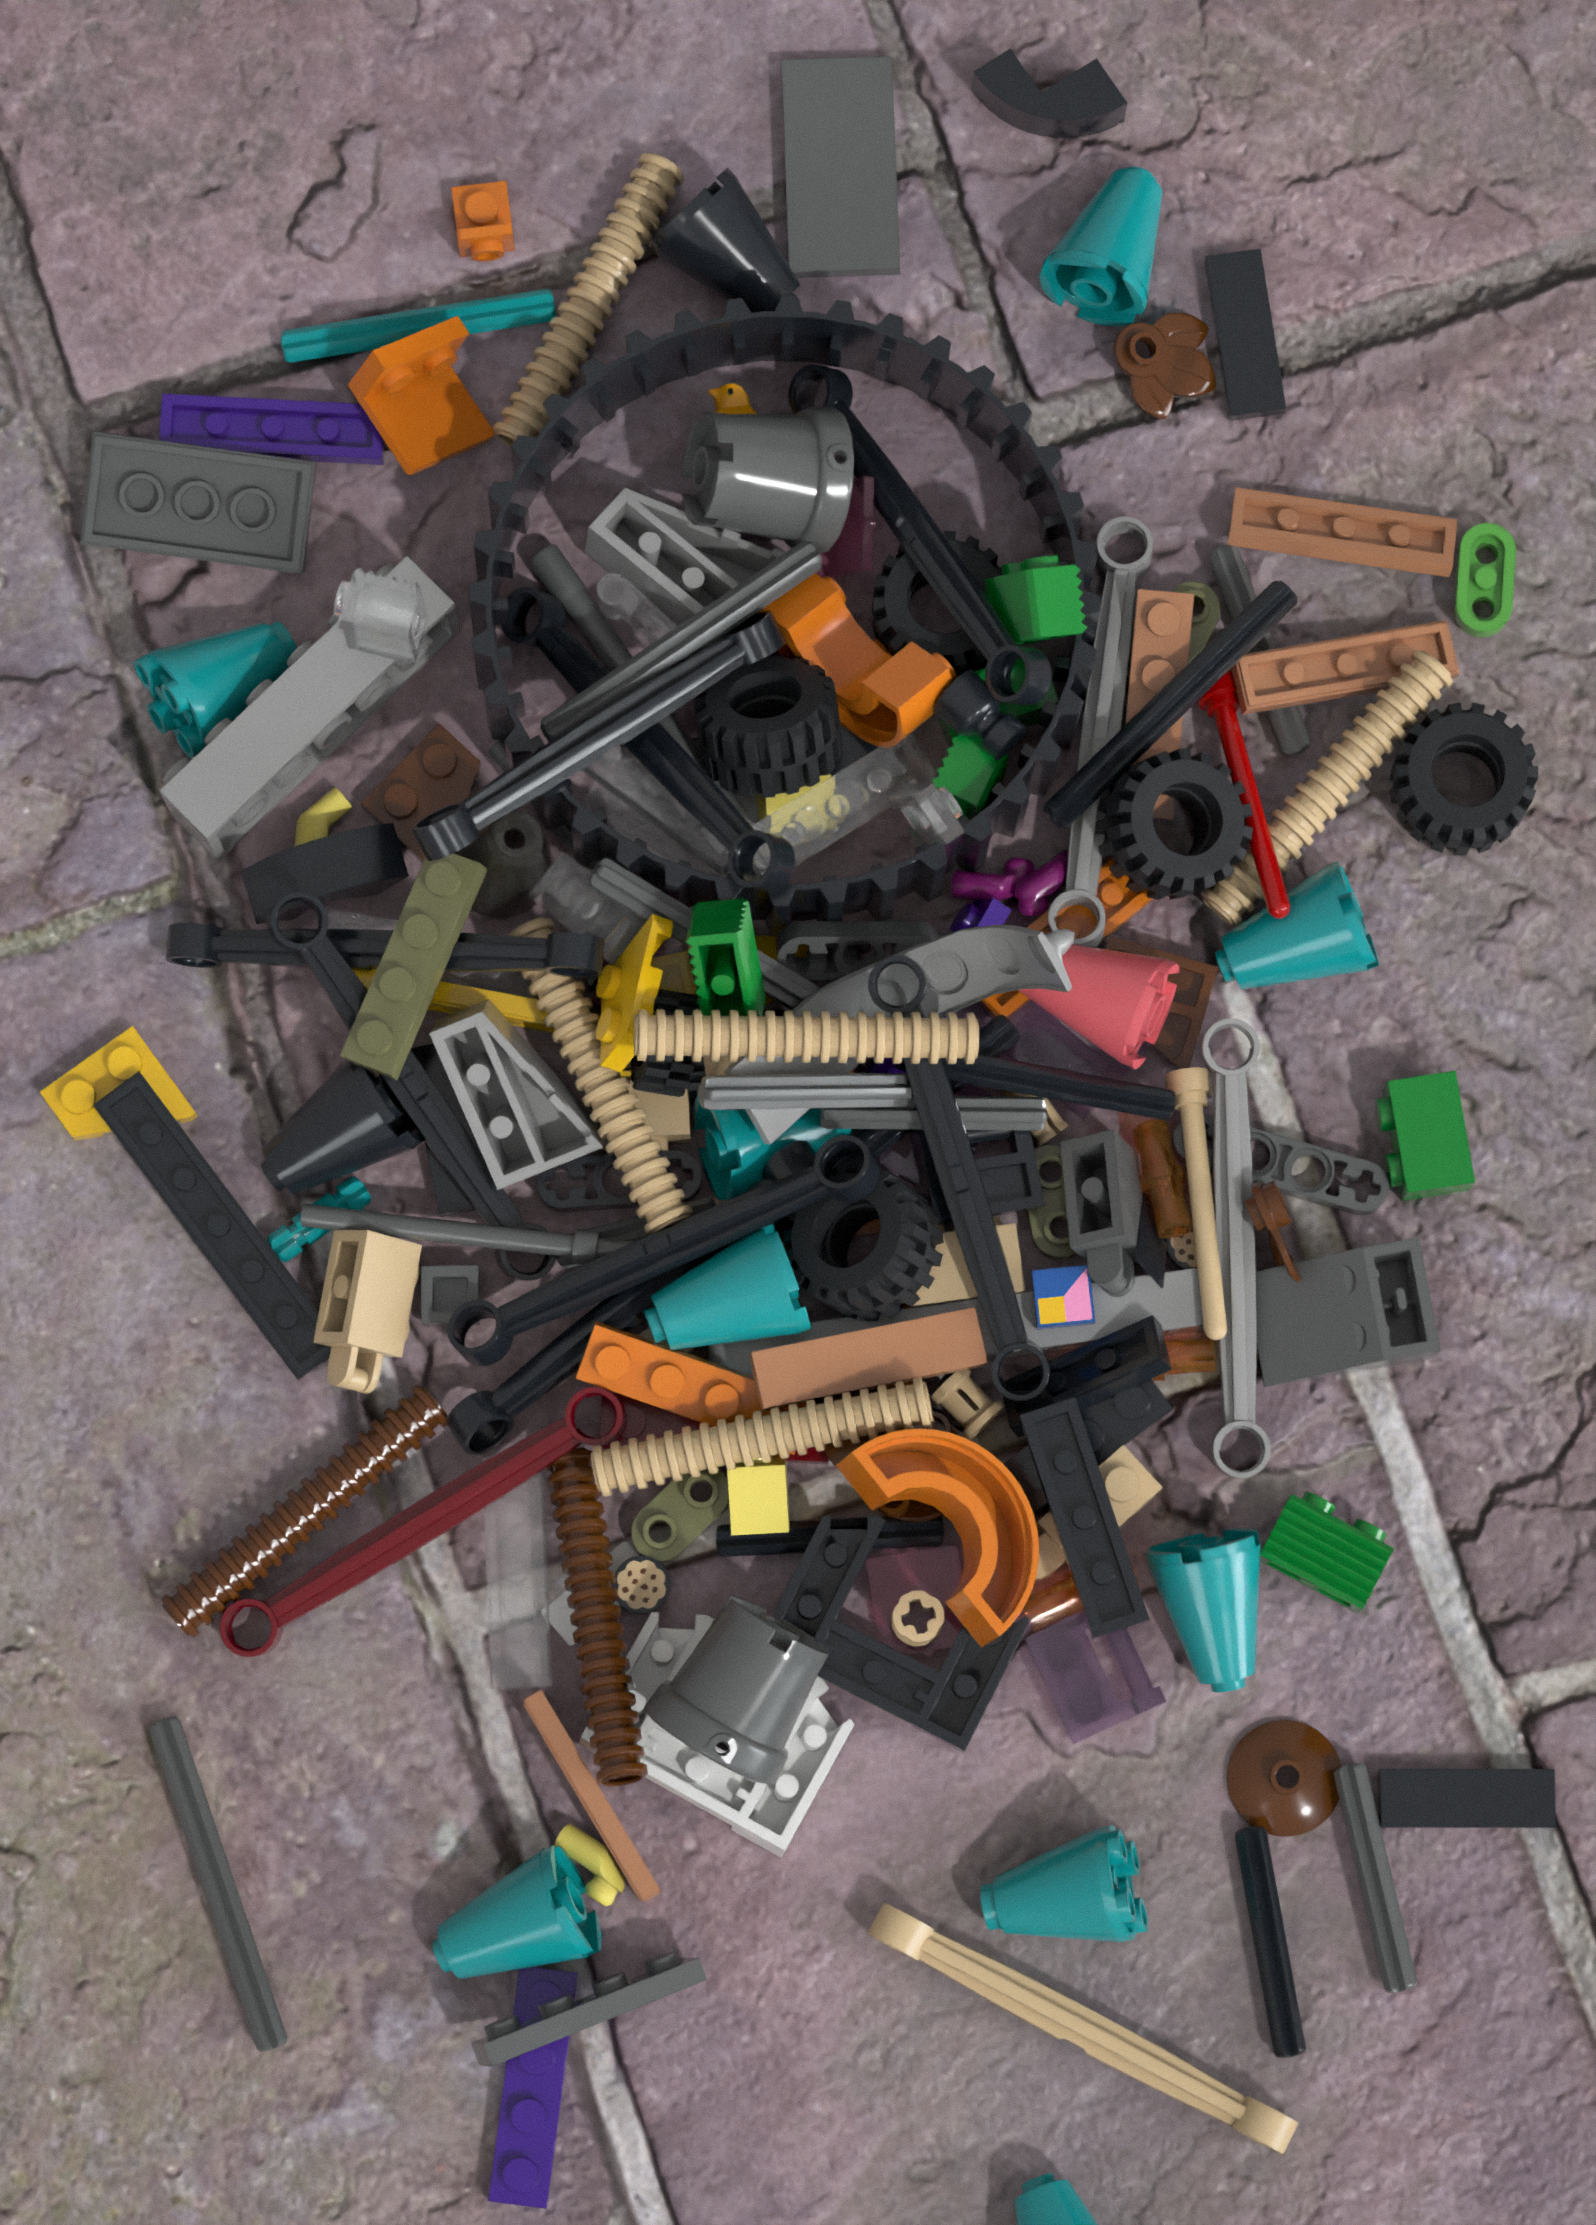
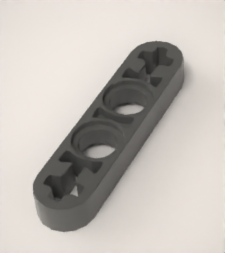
(1286, 1151)

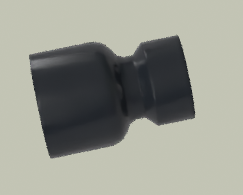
(974, 711)

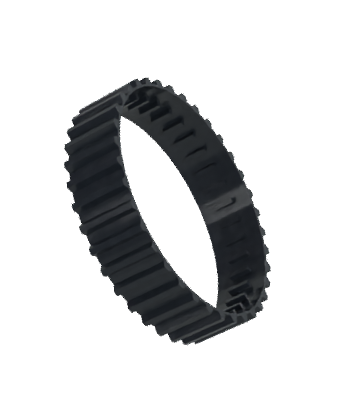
(786, 337)

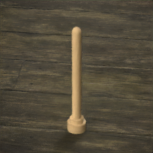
(1192, 1093)

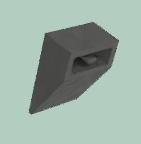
(1346, 1314)

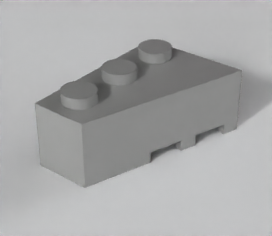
(670, 558)
(511, 1096)

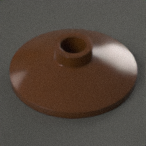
(1254, 1782)

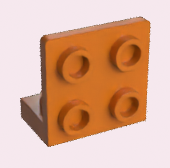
(420, 399)

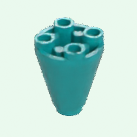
(210, 679)
(1071, 1892)

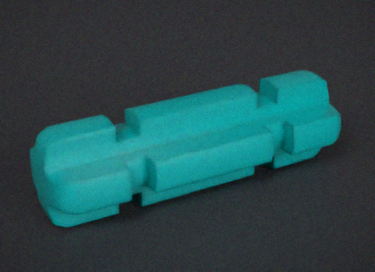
(287, 1241)

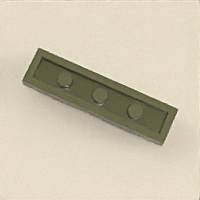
(413, 964)

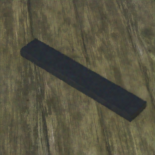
(215, 1222)

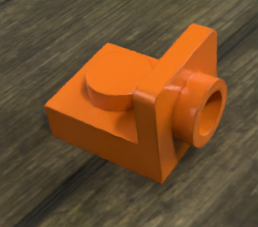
(483, 220)

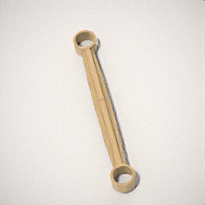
(1083, 2027)

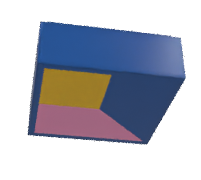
(1062, 1297)

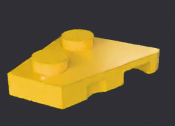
(625, 989)
(99, 1074)

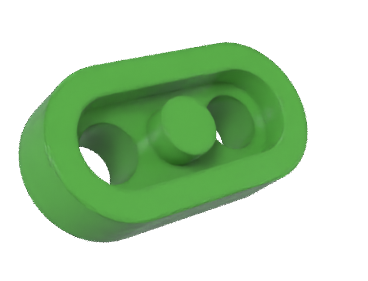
(1485, 582)

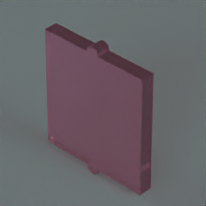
(853, 548)
(929, 1570)

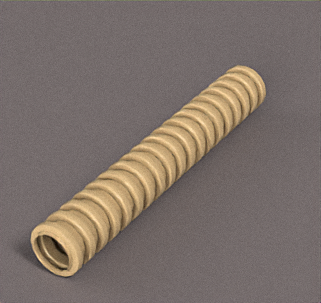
(592, 296)
(1335, 779)
(806, 1036)
(606, 1093)
(761, 1437)

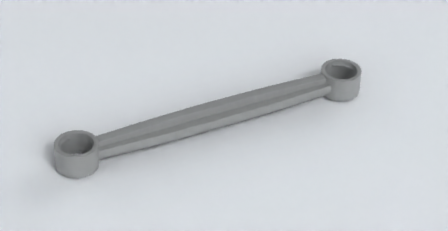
(1102, 716)
(1236, 1246)

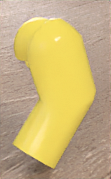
(317, 819)
(597, 1859)

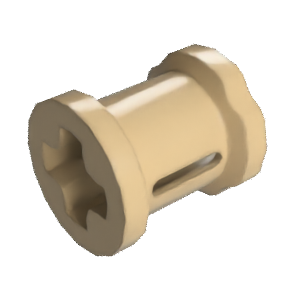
(949, 1397)
(908, 1633)

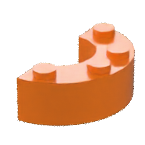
(876, 692)
(980, 1502)

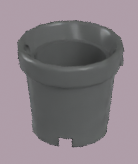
(771, 474)
(741, 1690)

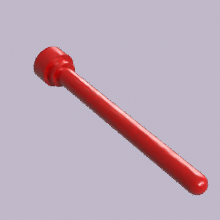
(1222, 704)

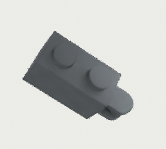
(1103, 1206)

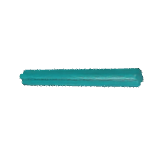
(381, 330)

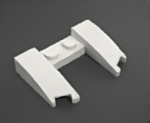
(754, 1809)

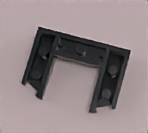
(935, 1702)

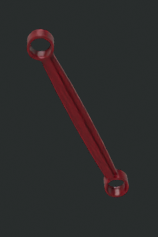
(422, 1522)

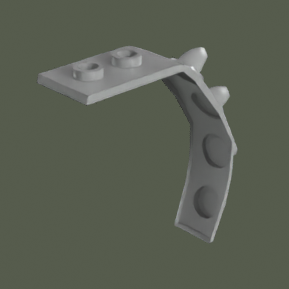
(959, 973)

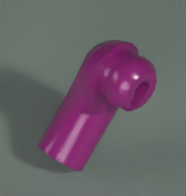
(1043, 881)
(983, 886)

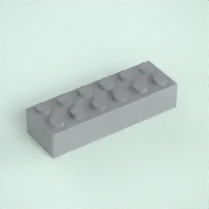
(295, 725)

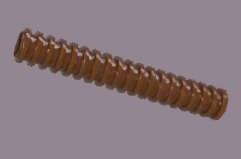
(305, 1511)
(596, 1620)

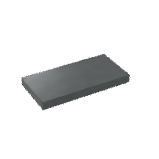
(840, 166)
(198, 502)

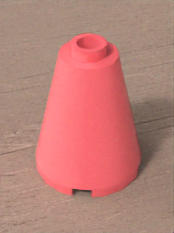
(1113, 1000)

